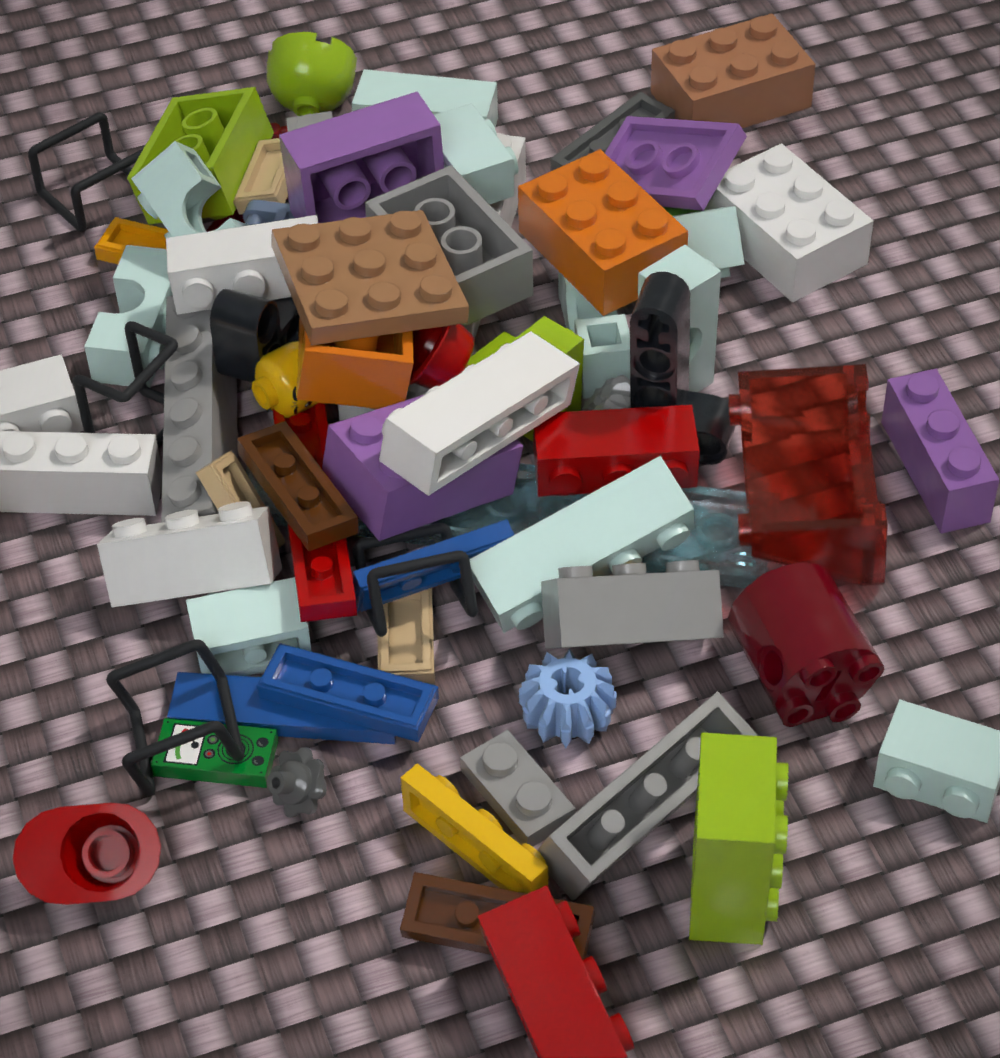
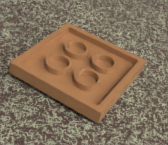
(368, 277)

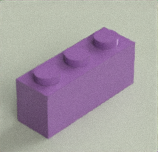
(939, 451)

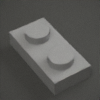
(517, 788)

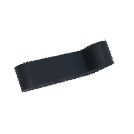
(249, 328)
(662, 363)

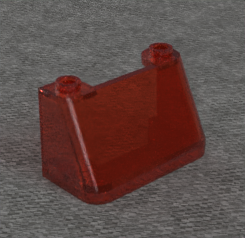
(810, 471)

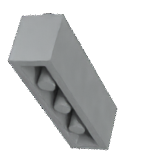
(635, 800)

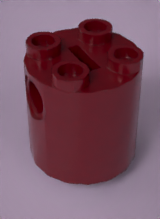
(804, 644)

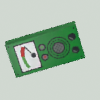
(209, 760)

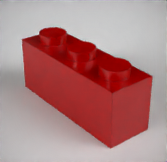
(595, 447)
(549, 980)

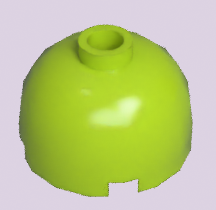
(310, 73)

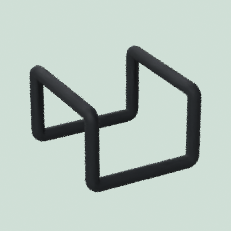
(78, 220)
(141, 376)
(464, 592)
(229, 737)

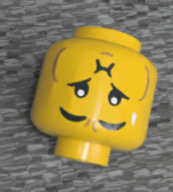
(277, 381)

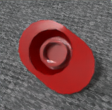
(440, 354)
(87, 853)

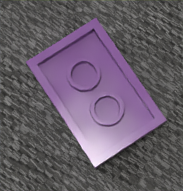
(676, 158)

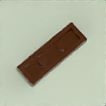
(297, 486)
(447, 912)

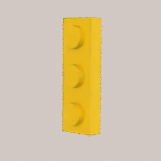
(471, 832)

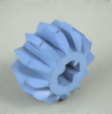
(567, 698)

